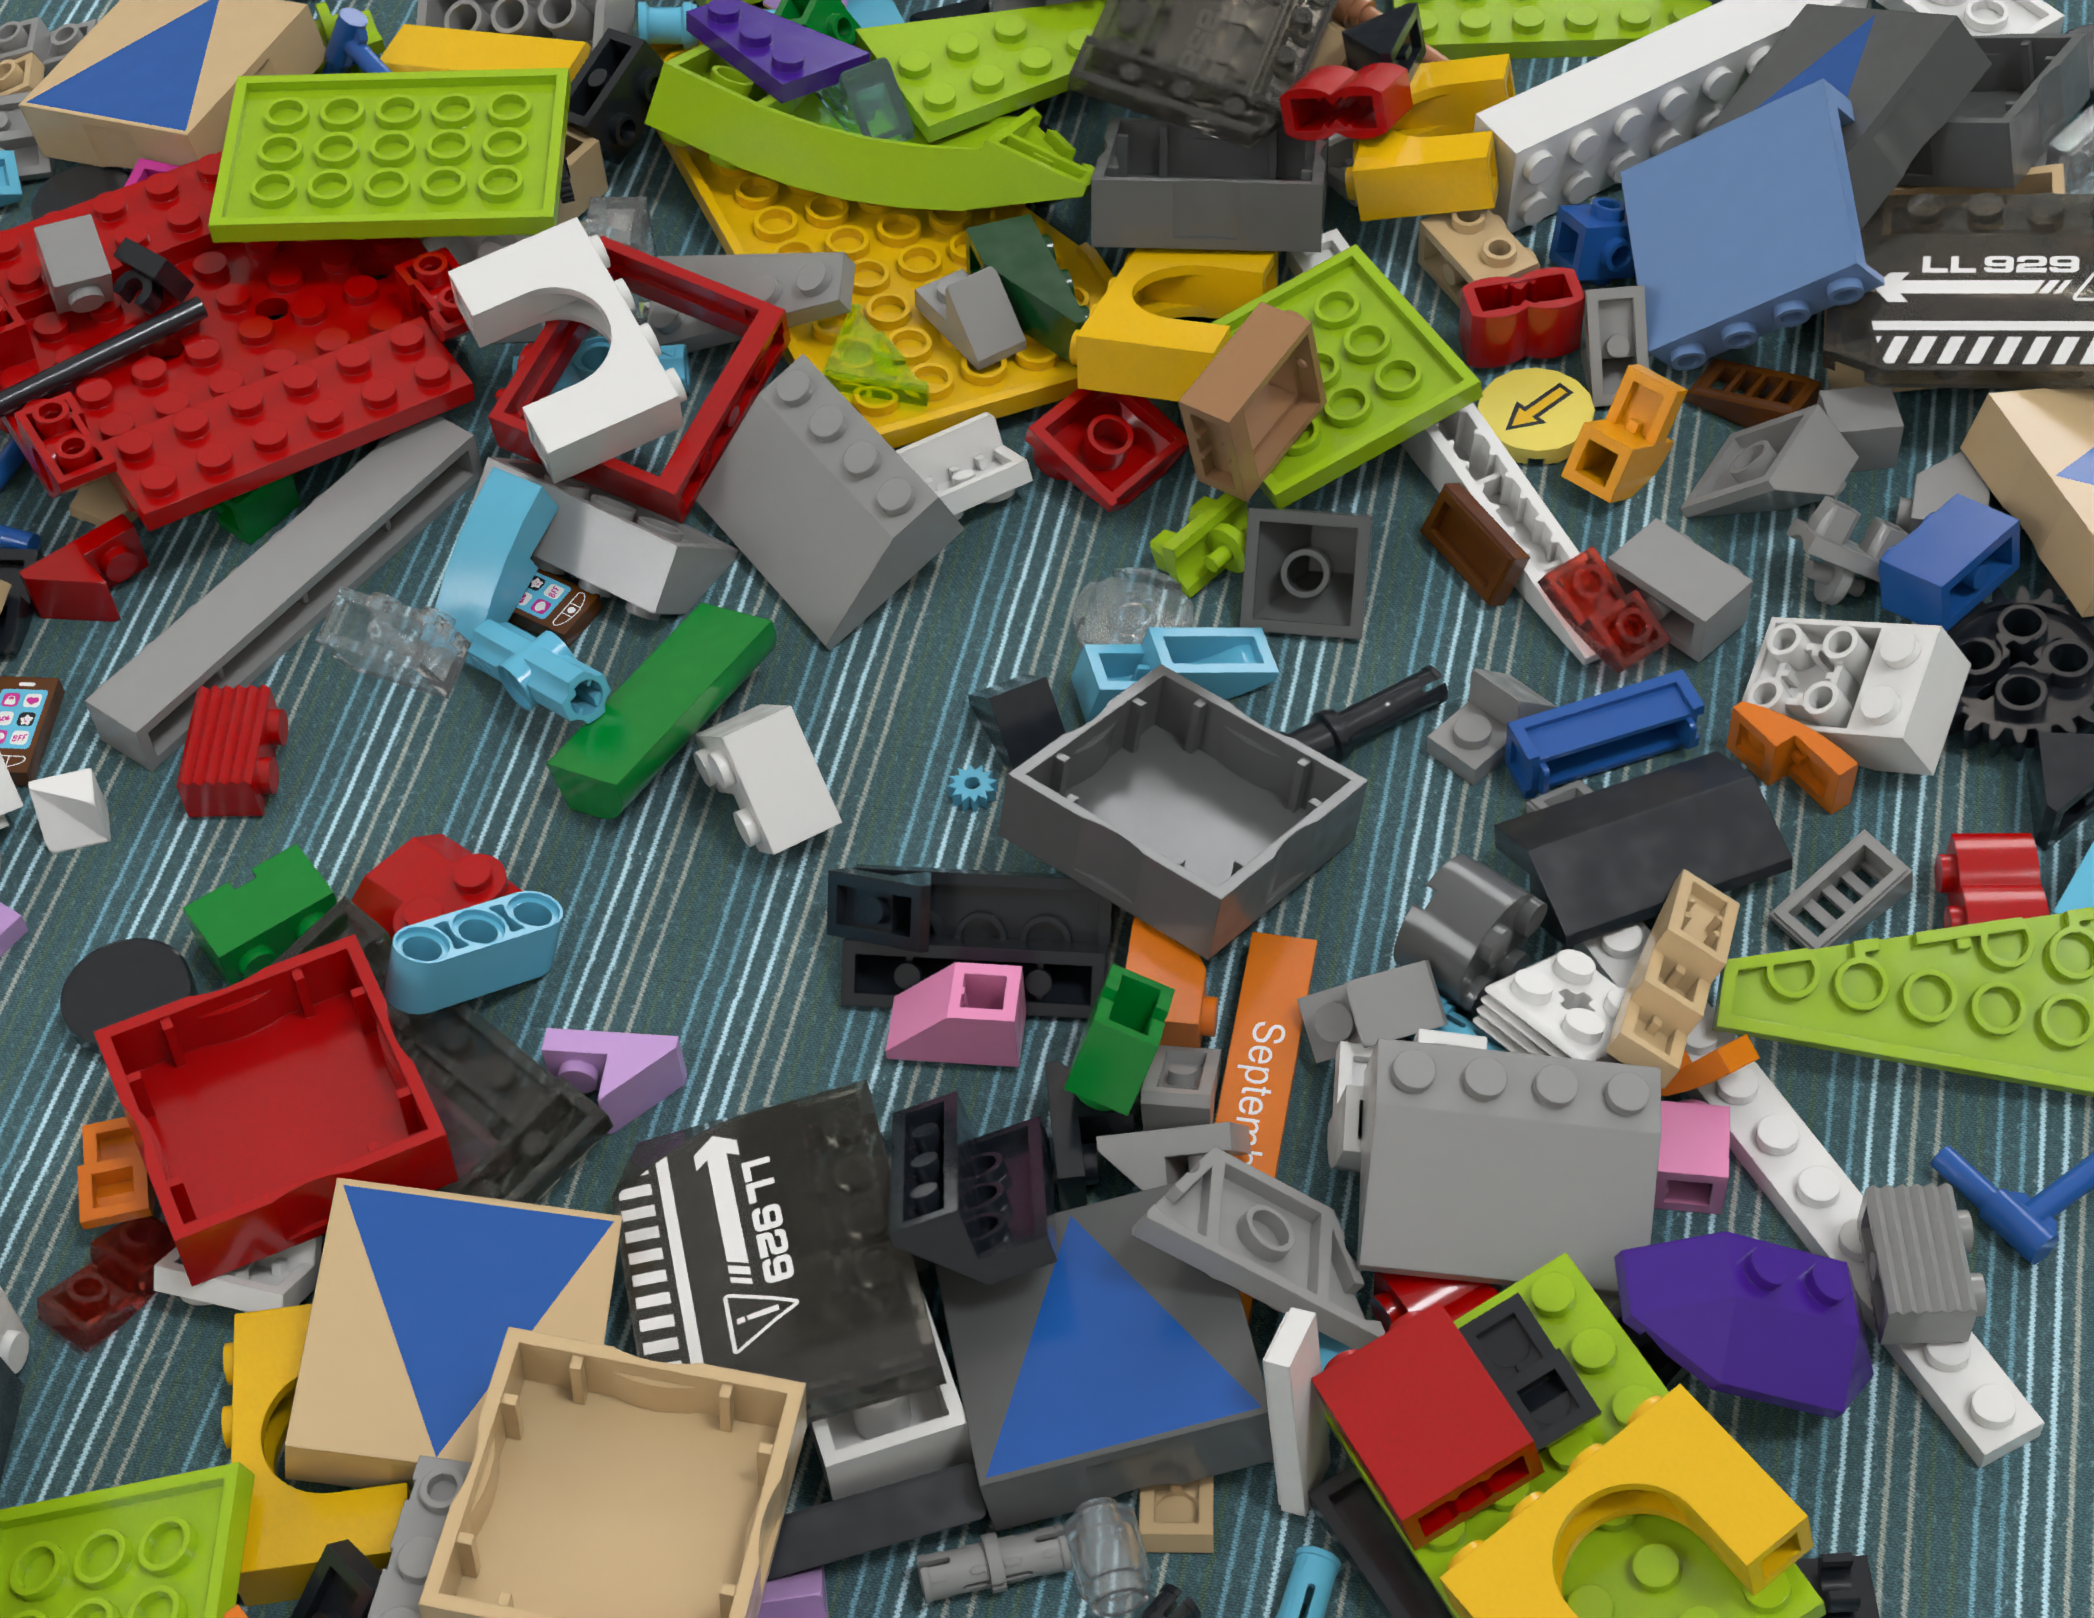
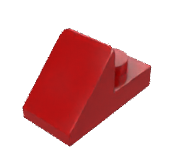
(78, 576)

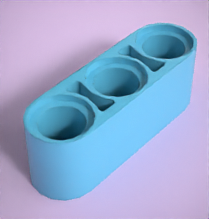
(472, 952)

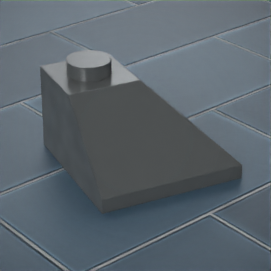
(1306, 572)

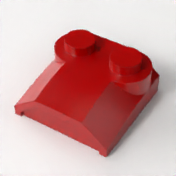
(1106, 445)
(429, 880)

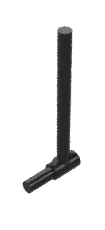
(101, 355)

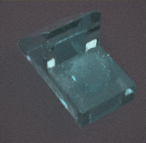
(869, 102)

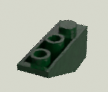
(1032, 280)

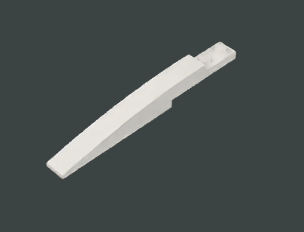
(1470, 453)

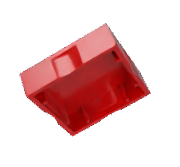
(266, 1099)

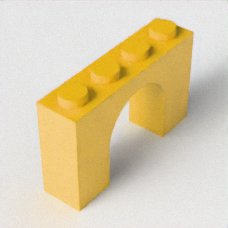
(1419, 161)
(1131, 334)
(1663, 1464)
(284, 1523)

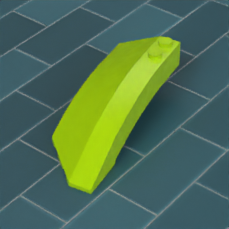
(802, 145)

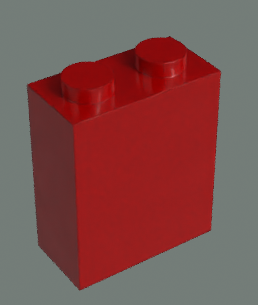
(1427, 1424)

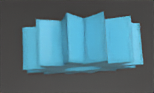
(984, 787)

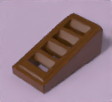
(1776, 391)

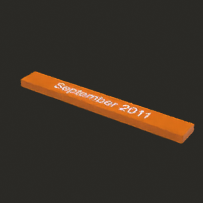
(1266, 1048)

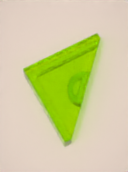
(871, 365)

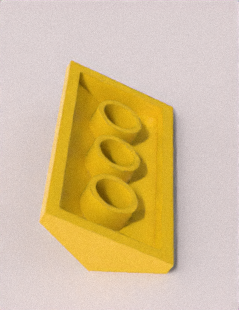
(448, 49)

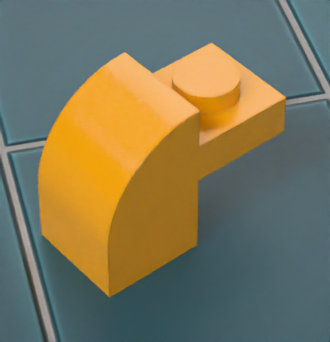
(1629, 445)

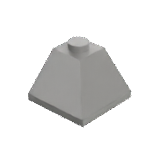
(1775, 467)

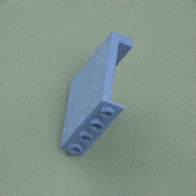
(1747, 228)

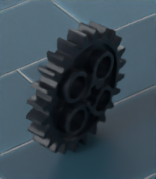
(2025, 672)

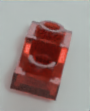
(1599, 611)
(111, 1287)

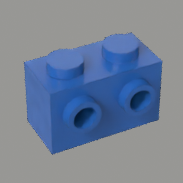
(1949, 563)

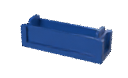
(1602, 732)

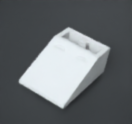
(1864, 686)

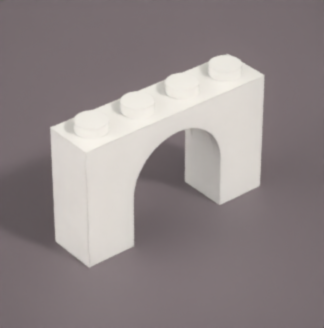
(567, 278)

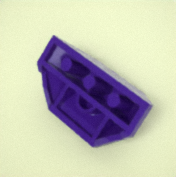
(1751, 1318)

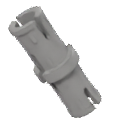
(993, 1563)

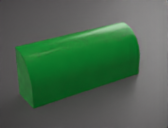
(660, 708)

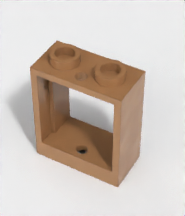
(1253, 401)

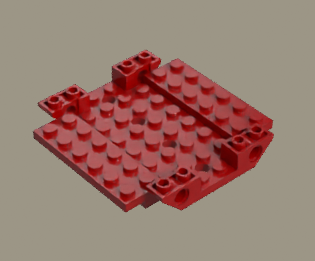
(247, 390)

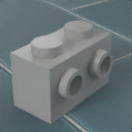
(1684, 586)

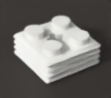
(1553, 1009)

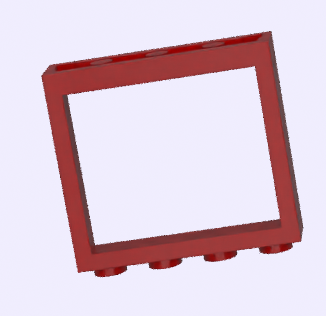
(763, 342)

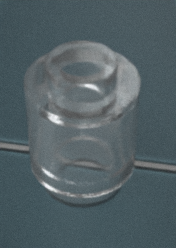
(1108, 1557)

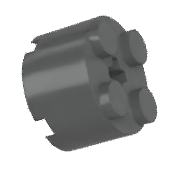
(1470, 930)

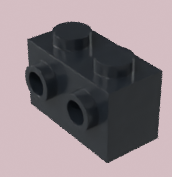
(615, 92)

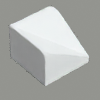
(70, 810)

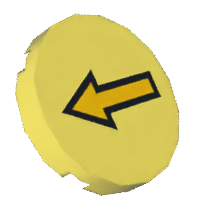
(1536, 413)

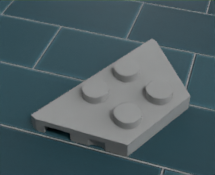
(1262, 1242)

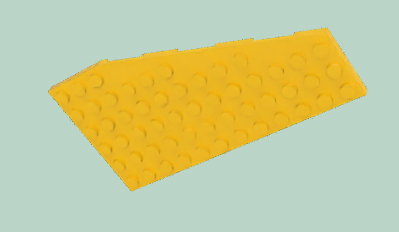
(892, 257)

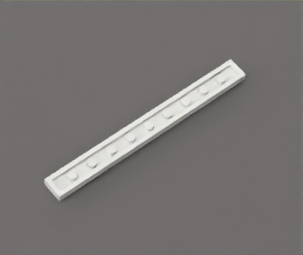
(1823, 1209)

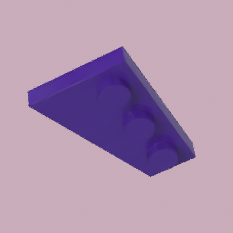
(772, 50)

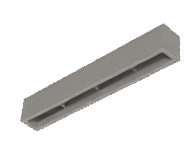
(285, 587)

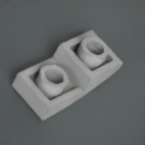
(33, 36)

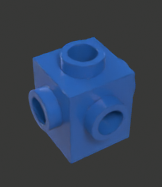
(1593, 241)

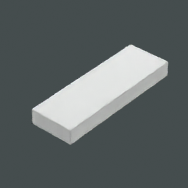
(1296, 1410)

